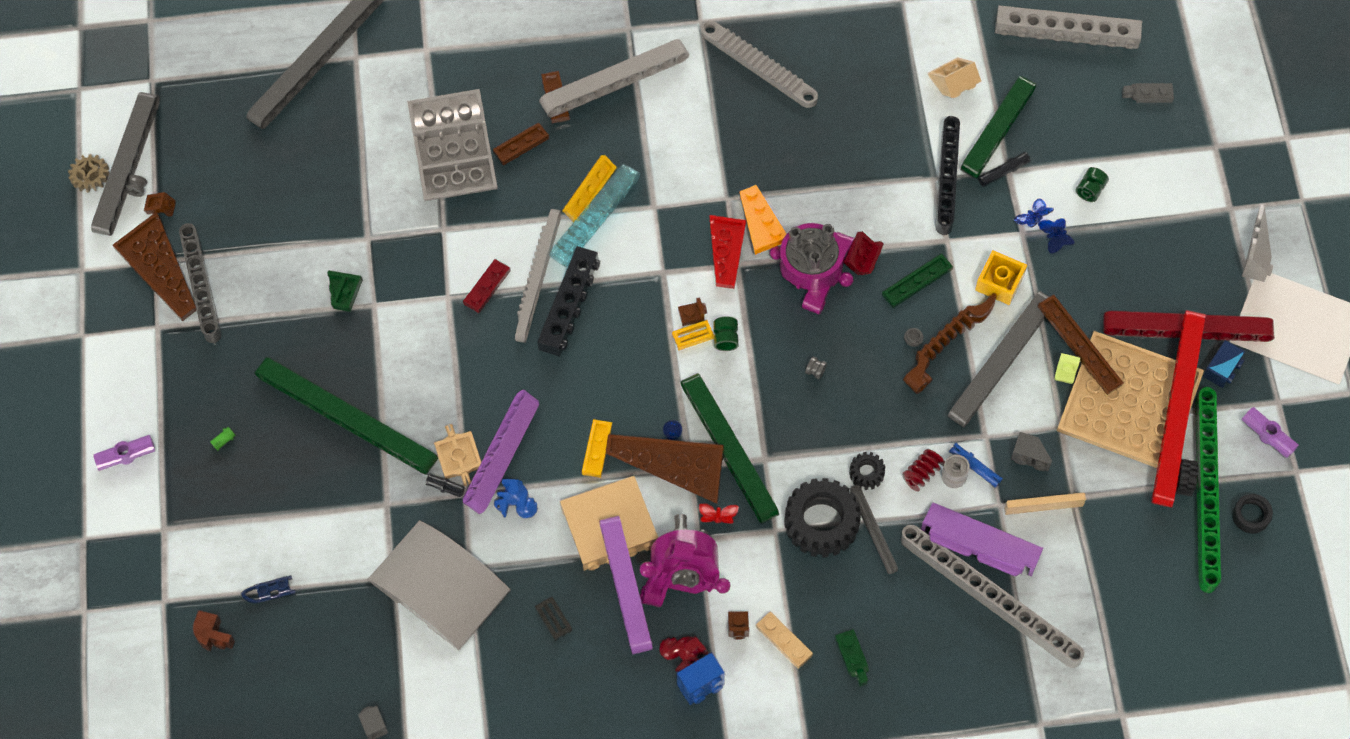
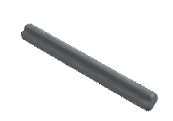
(875, 531)

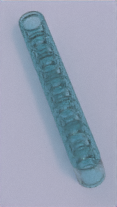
(595, 214)

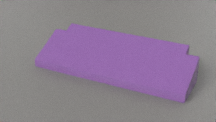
(986, 542)

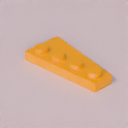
(762, 223)

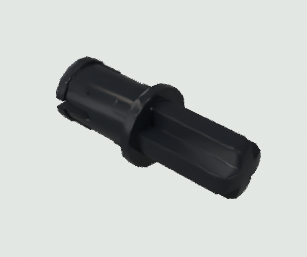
(444, 485)

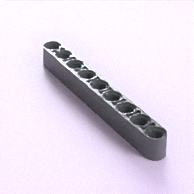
(125, 163)
(998, 362)

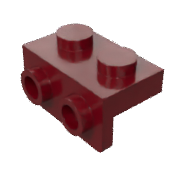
(863, 254)

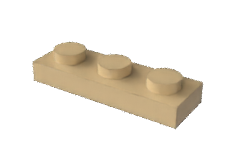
(784, 640)

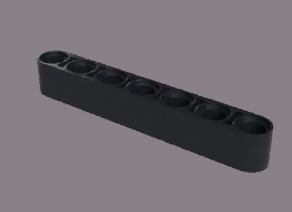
(947, 182)

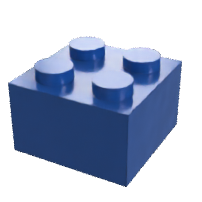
(701, 679)

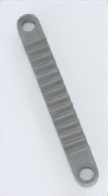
(759, 63)
(537, 275)

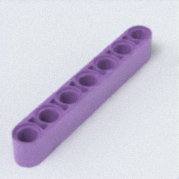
(501, 451)
(625, 585)

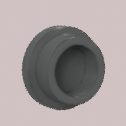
(913, 337)

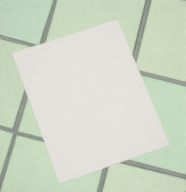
(1308, 326)

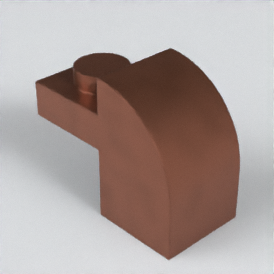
(207, 634)

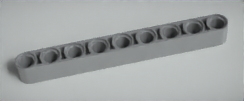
(614, 78)

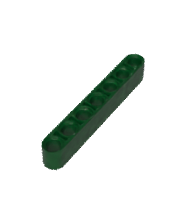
(998, 127)

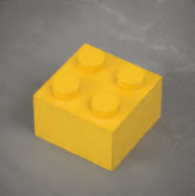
(1001, 276)

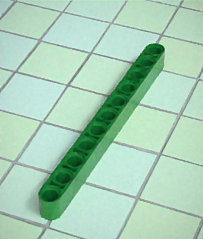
(1207, 497)

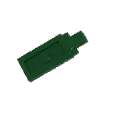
(853, 656)

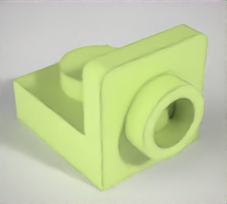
(1067, 368)

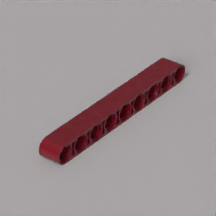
(1170, 324)

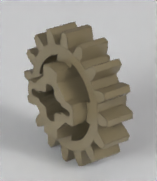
(87, 172)

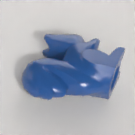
(515, 495)

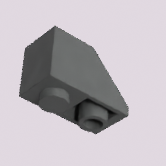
(1031, 452)

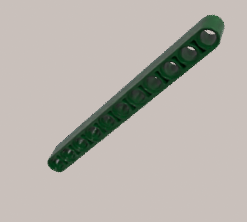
(346, 416)

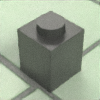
(372, 722)

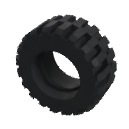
(826, 494)

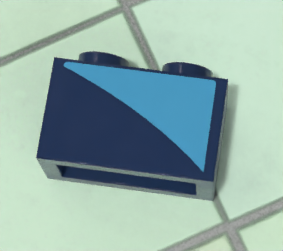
(1224, 363)

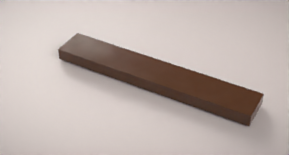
(1080, 344)

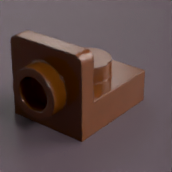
(159, 202)
(692, 313)
(738, 625)

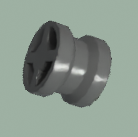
(136, 186)
(816, 367)

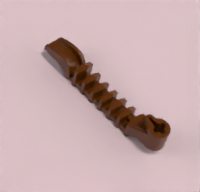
(917, 378)

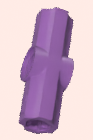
(1279, 440)
(135, 448)

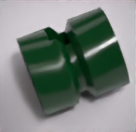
(1092, 184)
(725, 333)

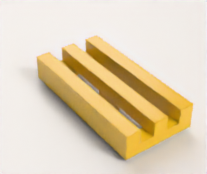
(695, 341)

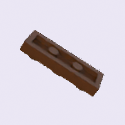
(551, 82)
(520, 143)

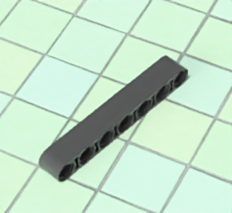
(200, 290)

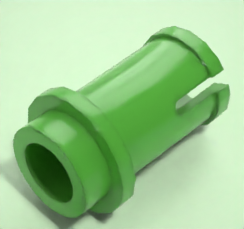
(223, 437)

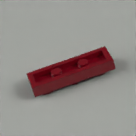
(486, 286)

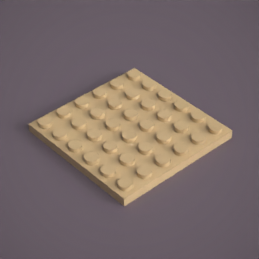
(1133, 415)

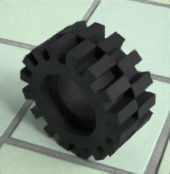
(871, 460)
(1187, 477)

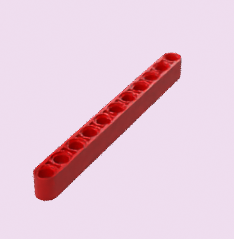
(1178, 409)

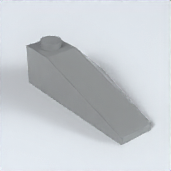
(1259, 253)

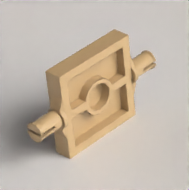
(458, 455)

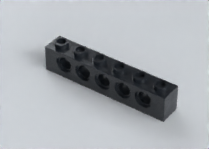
(556, 343)

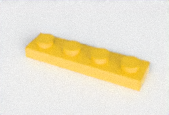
(589, 187)

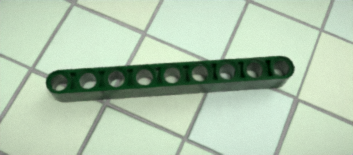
(733, 454)

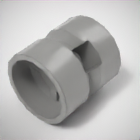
(955, 471)

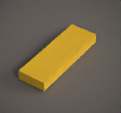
(596, 448)

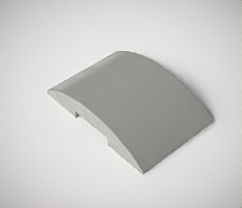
(452, 145)
(440, 583)

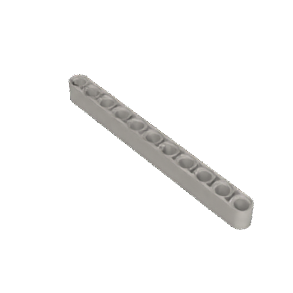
(995, 604)

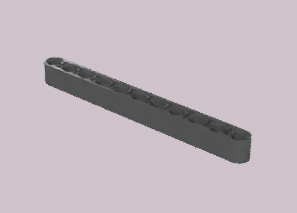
(310, 61)

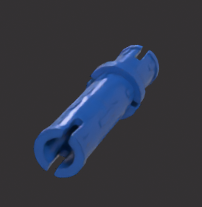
(976, 465)

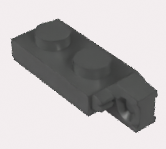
(1149, 92)

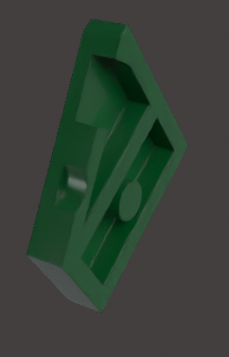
(343, 289)

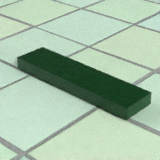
(917, 280)

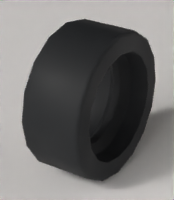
(1256, 500)

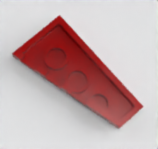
(727, 242)

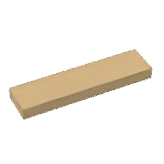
(1045, 503)

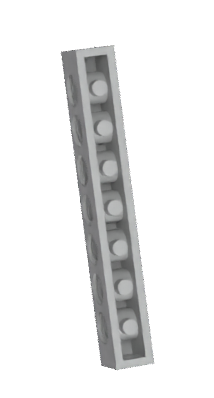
(1075, 22)

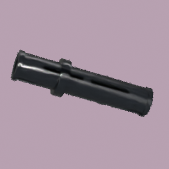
(1009, 166)

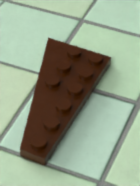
(152, 258)
(682, 463)

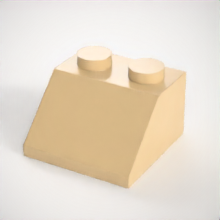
(955, 77)

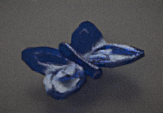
(1033, 218)
(1057, 234)

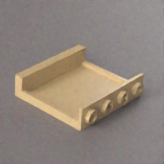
(612, 500)

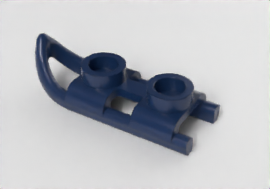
(264, 589)

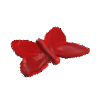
(718, 516)

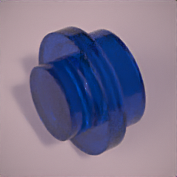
(672, 429)

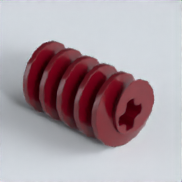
(921, 468)

